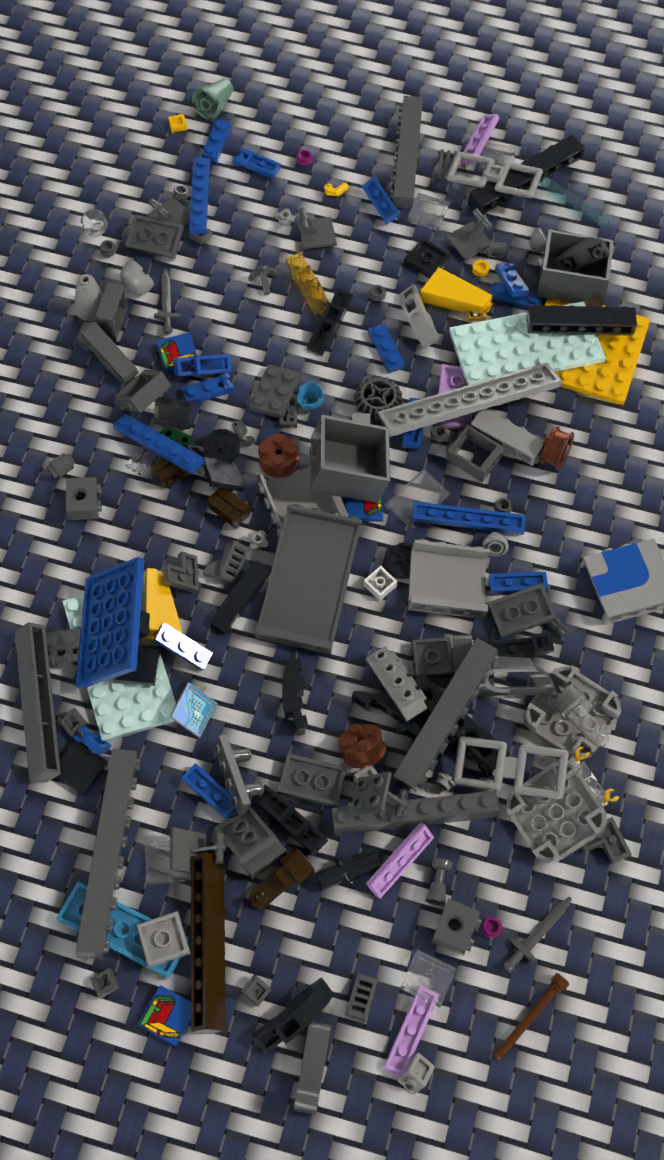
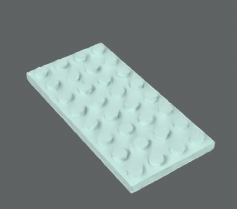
(504, 346)
(124, 707)

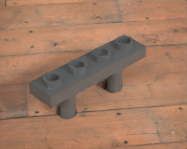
(239, 791)

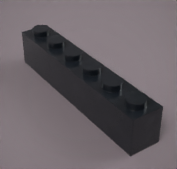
(581, 320)

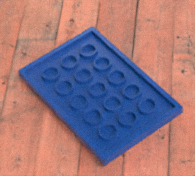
(110, 623)

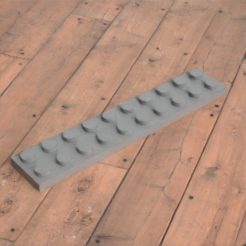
(469, 399)

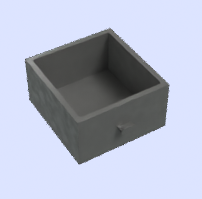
(580, 285)
(349, 459)

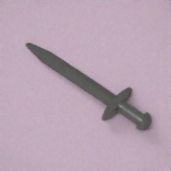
(166, 314)
(524, 949)

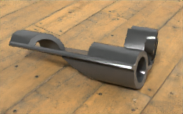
(543, 682)

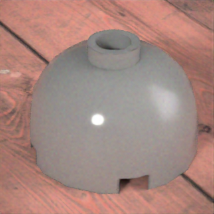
(135, 279)

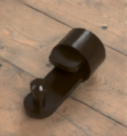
(294, 869)

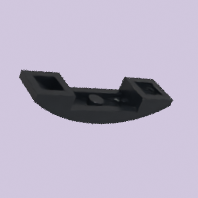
(530, 647)
(367, 699)

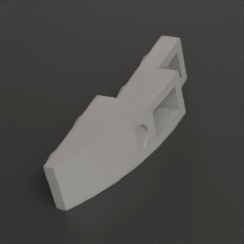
(418, 316)

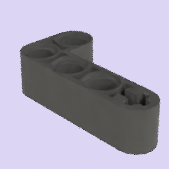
(97, 341)
(312, 1068)

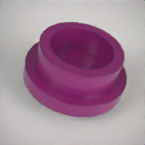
(304, 157)
(491, 927)

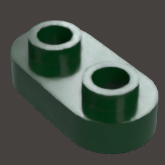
(177, 436)

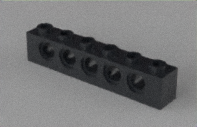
(468, 727)

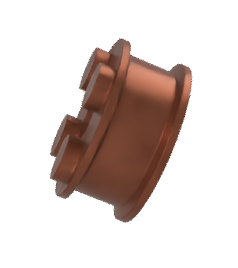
(556, 447)
(278, 455)
(362, 745)

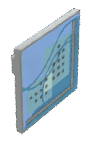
(193, 709)

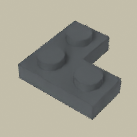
(183, 576)
(612, 842)

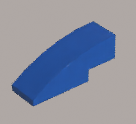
(202, 365)

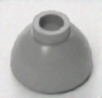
(537, 240)
(496, 543)

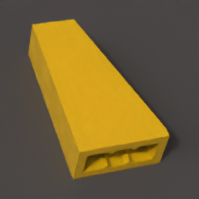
(455, 294)
(158, 602)

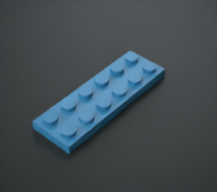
(124, 935)

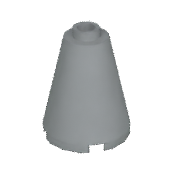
(87, 297)

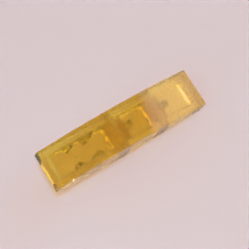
(307, 283)

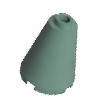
(212, 98)

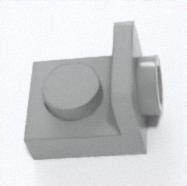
(416, 1074)

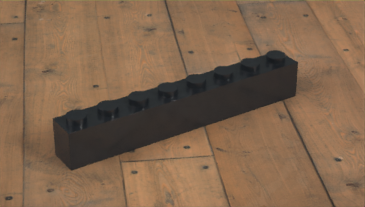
(550, 161)

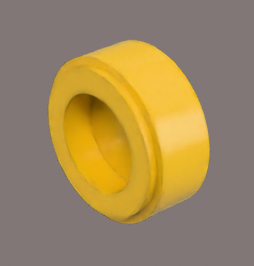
(480, 268)

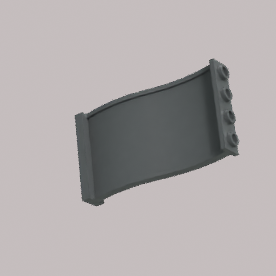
(309, 578)

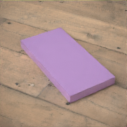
(450, 379)

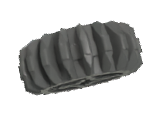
(380, 392)

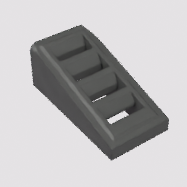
(235, 550)
(357, 1014)

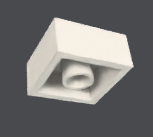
(380, 583)

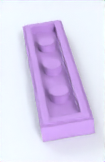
(481, 136)
(400, 860)
(409, 1036)

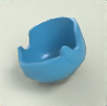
(310, 396)

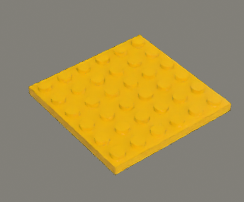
(613, 377)

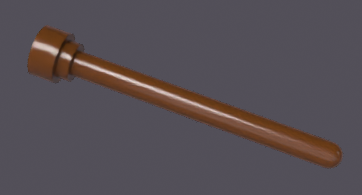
(557, 984)

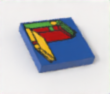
(175, 347)
(365, 510)
(167, 1016)

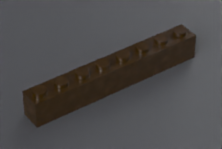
(207, 945)

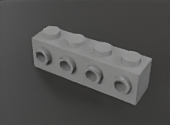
(514, 438)
(396, 682)

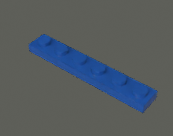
(199, 196)
(158, 443)
(468, 518)

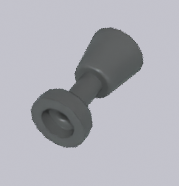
(437, 890)

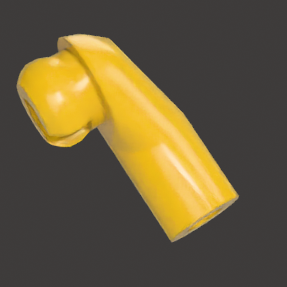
(330, 191)

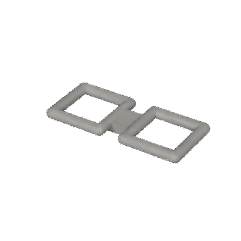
(494, 174)
(511, 767)

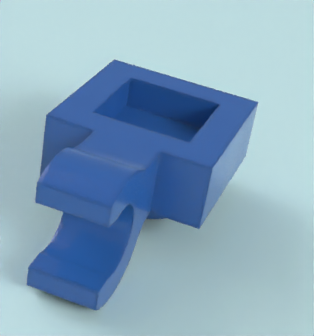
(93, 741)

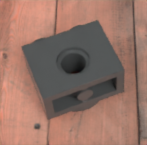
(89, 506)
(458, 940)

